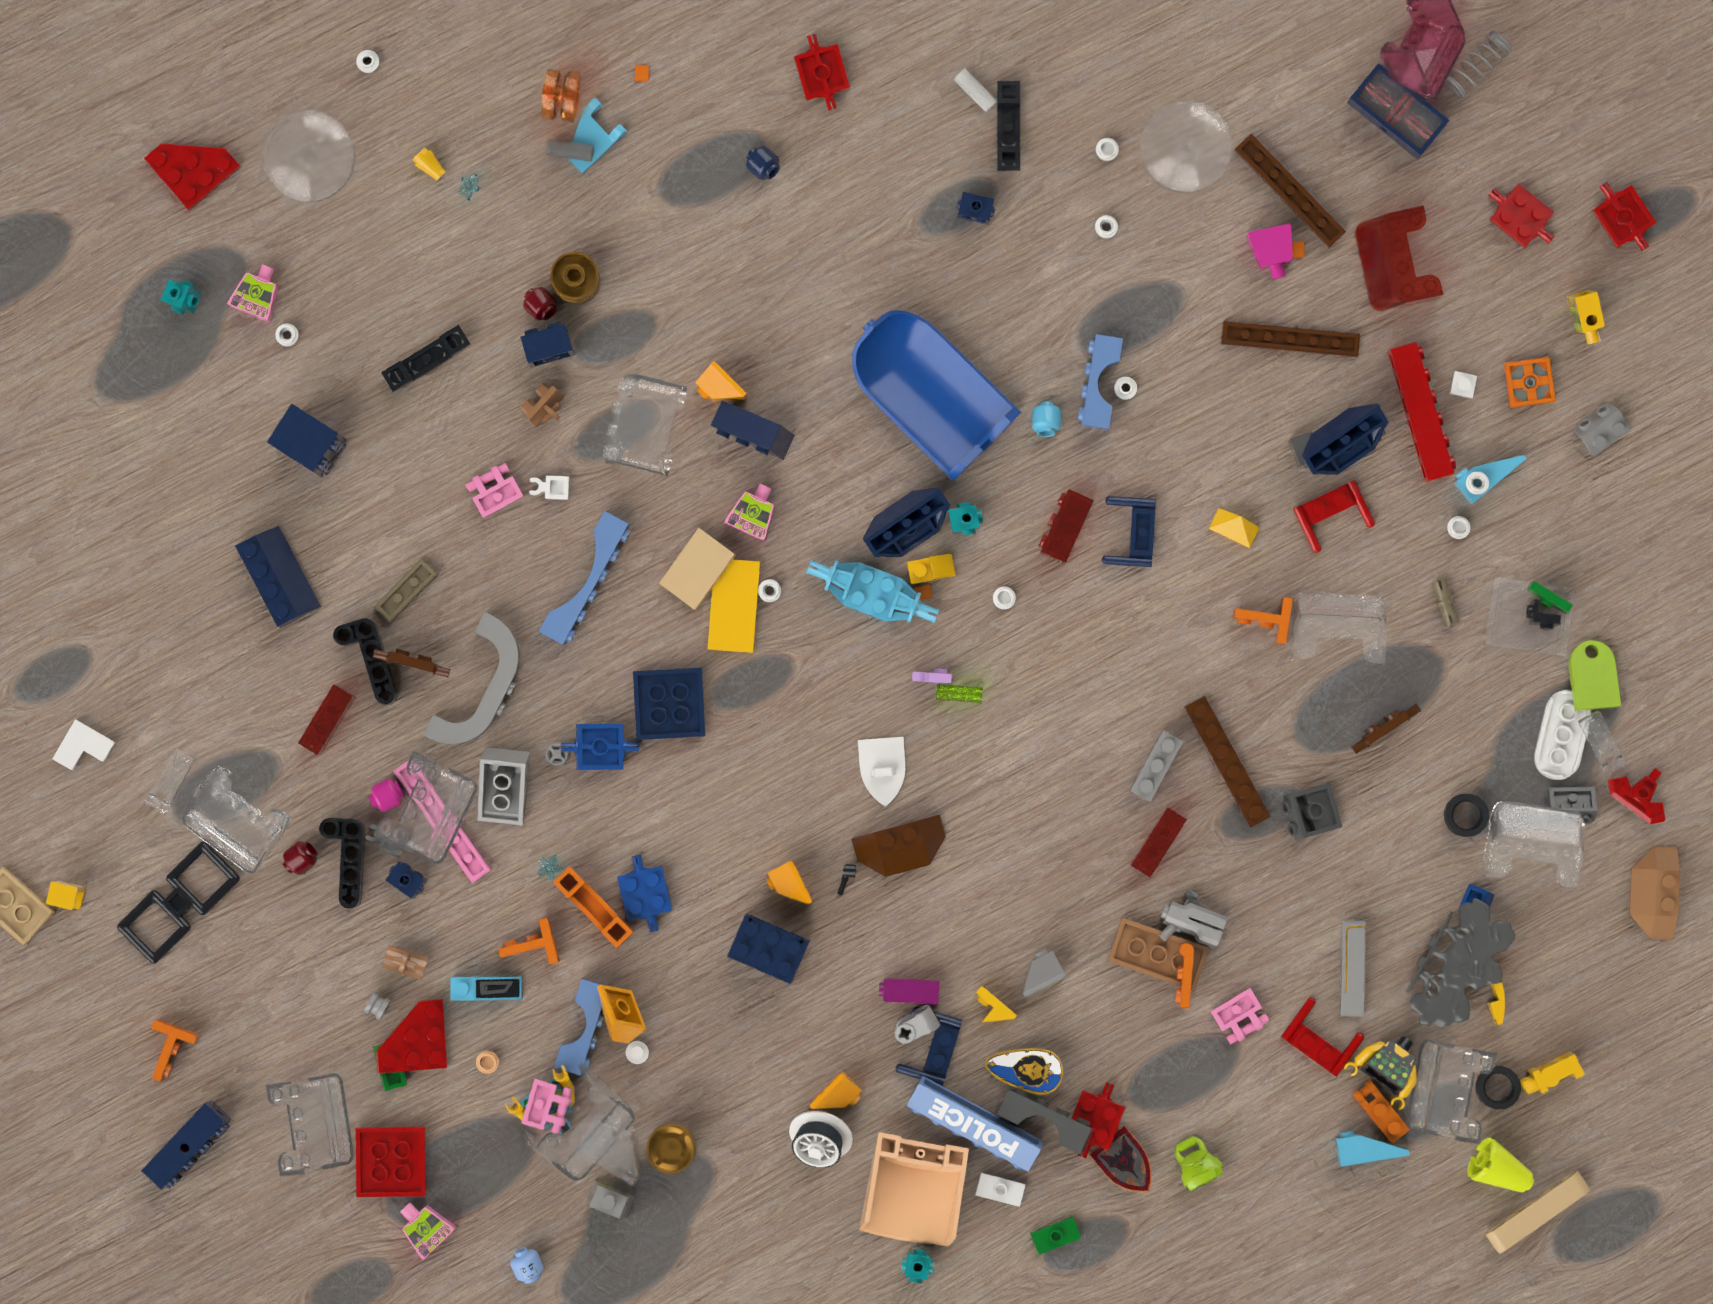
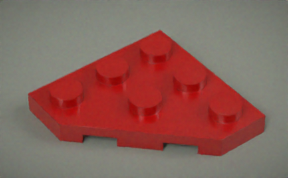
(191, 170)
(415, 1041)

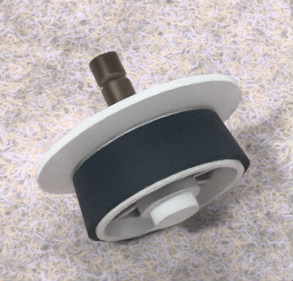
(819, 1138)

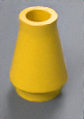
(428, 163)

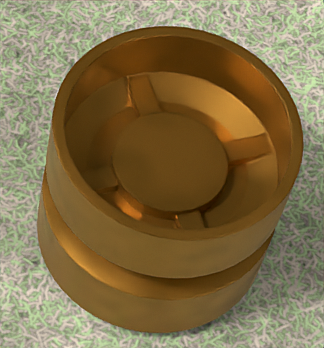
(575, 277)
(671, 1148)

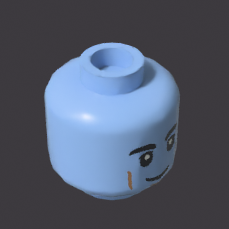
(526, 1265)

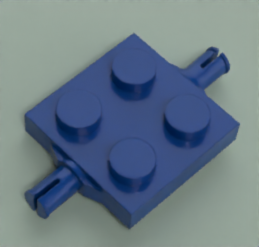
(599, 746)
(645, 893)

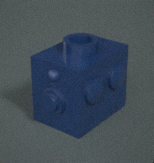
(967, 211)
(416, 879)

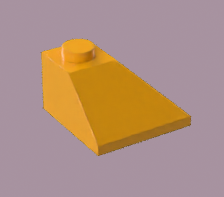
(719, 385)
(788, 882)
(621, 1013)
(837, 1094)

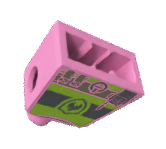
(256, 294)
(752, 513)
(425, 1228)

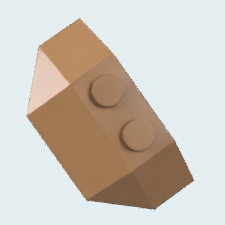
(1656, 892)

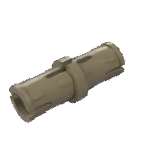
(1445, 602)

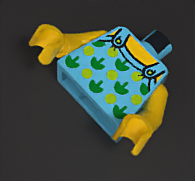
(561, 1080)

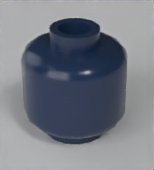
(762, 163)

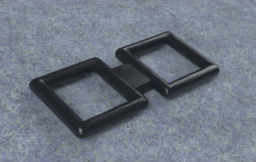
(178, 902)

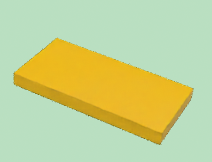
(734, 608)

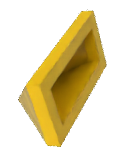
(1234, 527)

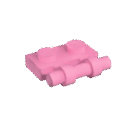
(498, 496)
(1237, 1009)
(540, 1104)

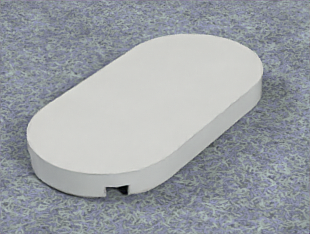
(1560, 737)

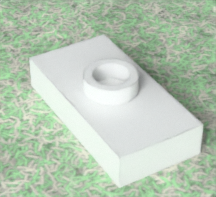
(1000, 1189)

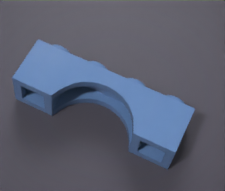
(1096, 411)
(575, 1053)

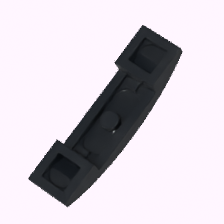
(1008, 125)
(426, 359)

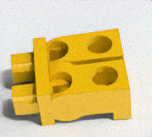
(1551, 1073)

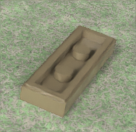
(406, 590)

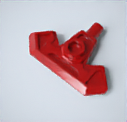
(1639, 796)

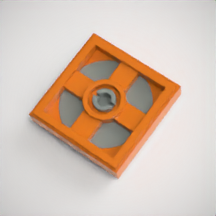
(1529, 382)

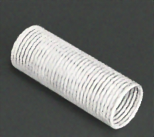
(975, 90)

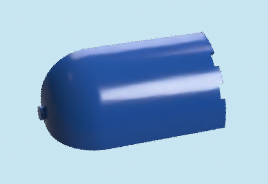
(930, 390)

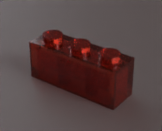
(1065, 526)
(326, 720)
(1158, 842)

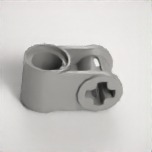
(919, 1022)

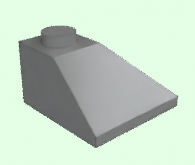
(1042, 972)

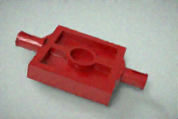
(821, 72)
(1521, 216)
(1624, 216)
(1102, 1114)

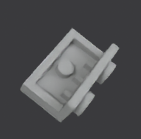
(1602, 428)

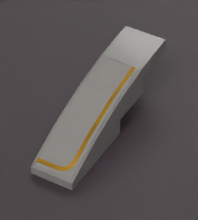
(1352, 968)

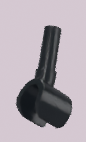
(848, 871)

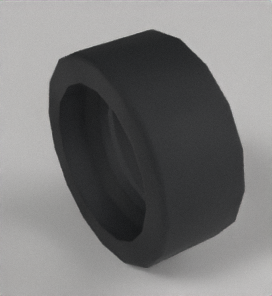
(1483, 820)
(1510, 1100)

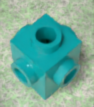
(181, 296)
(959, 525)
(917, 1256)

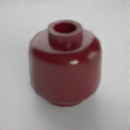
(540, 303)
(300, 857)

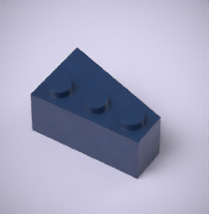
(752, 430)

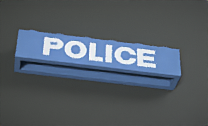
(975, 1124)

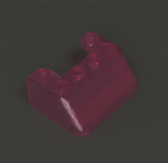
(1427, 49)

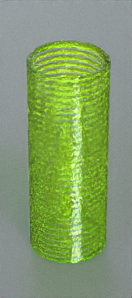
(962, 692)

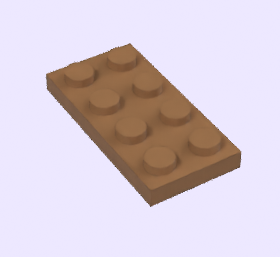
(1145, 952)

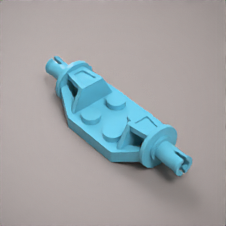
(872, 591)

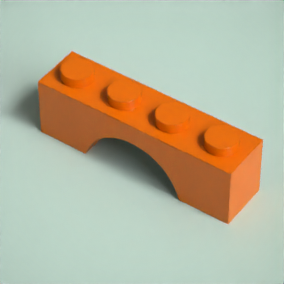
(593, 906)

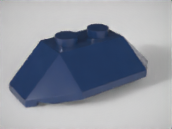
(1344, 439)
(907, 523)

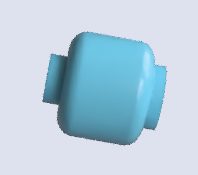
(1046, 419)

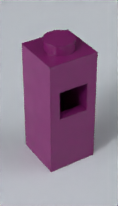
(909, 991)

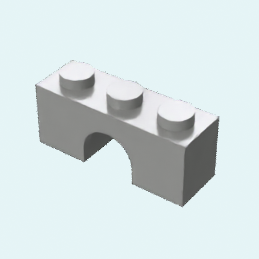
(1156, 766)

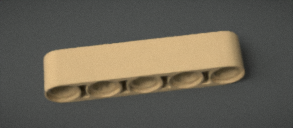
(1537, 1212)

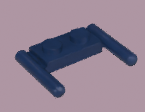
(1141, 532)
(939, 1053)

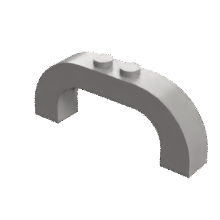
(499, 687)

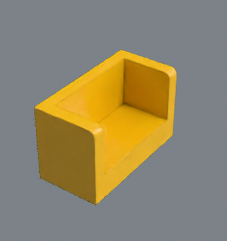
(65, 895)

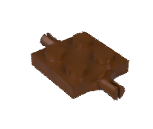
(402, 657)
(1377, 731)

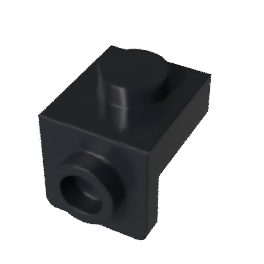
(1546, 621)

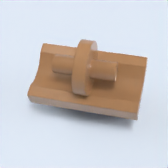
(545, 407)
(405, 962)

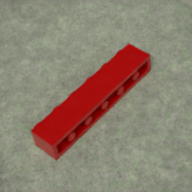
(1421, 412)

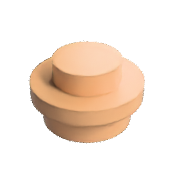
(487, 1062)

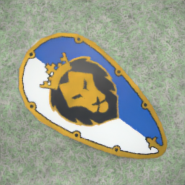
(1028, 1069)

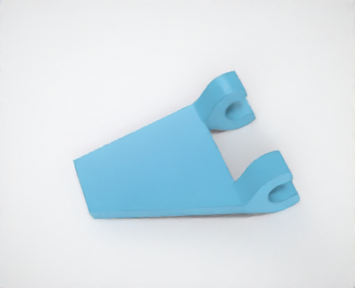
(593, 134)

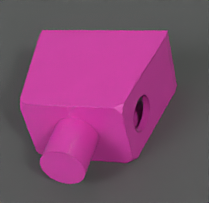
(1272, 248)

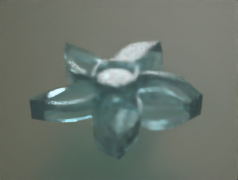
(470, 185)
(549, 867)

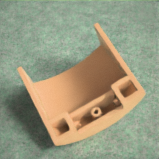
(914, 1191)

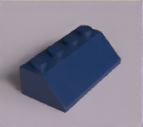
(278, 576)

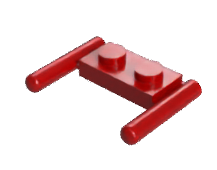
(1329, 505)
(1315, 1046)

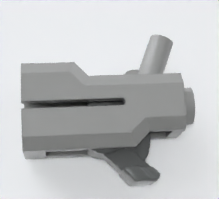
(1194, 920)

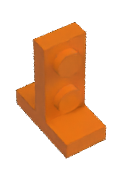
(1268, 620)
(534, 942)
(171, 1046)

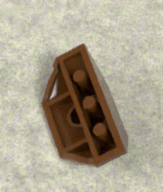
(901, 846)

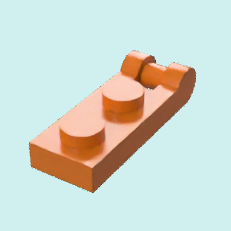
(1184, 973)
(1381, 1112)

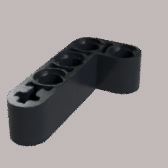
(371, 663)
(345, 862)

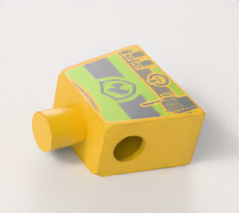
(1584, 305)

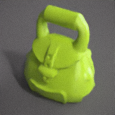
(1199, 1166)

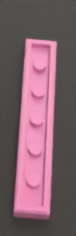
(462, 847)

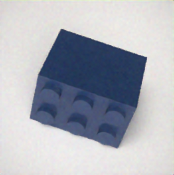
(307, 441)
(768, 948)

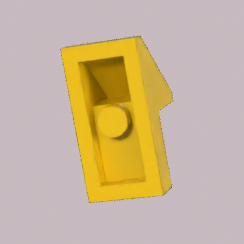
(931, 568)
(999, 1010)

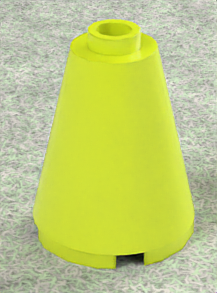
(1499, 1168)

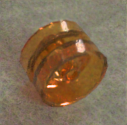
(558, 95)

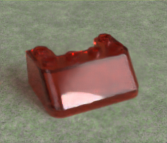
(1389, 263)

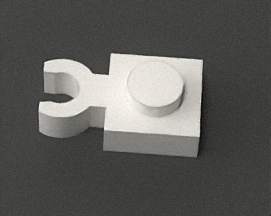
(555, 487)

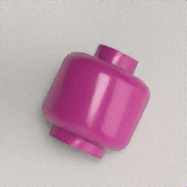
(386, 795)

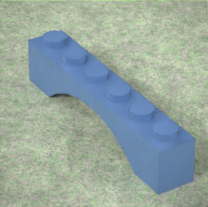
(562, 620)

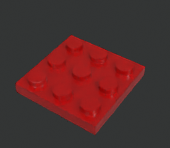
(390, 1161)

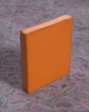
(642, 73)
(1298, 249)
(925, 592)

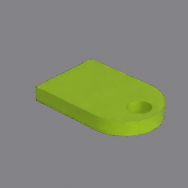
(1593, 679)

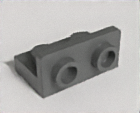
(1576, 799)

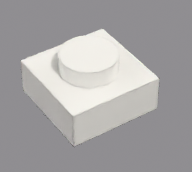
(1463, 384)

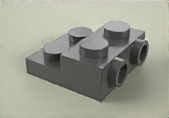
(1311, 811)

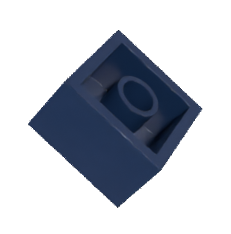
(547, 345)

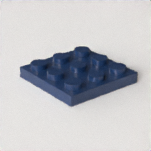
(669, 703)

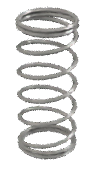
(1495, 37)

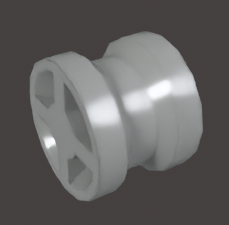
(554, 752)
(377, 1006)

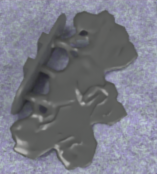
(1465, 964)

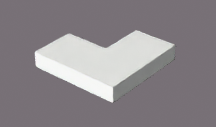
(81, 739)

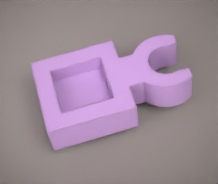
(937, 676)

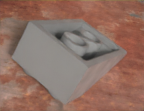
(503, 785)

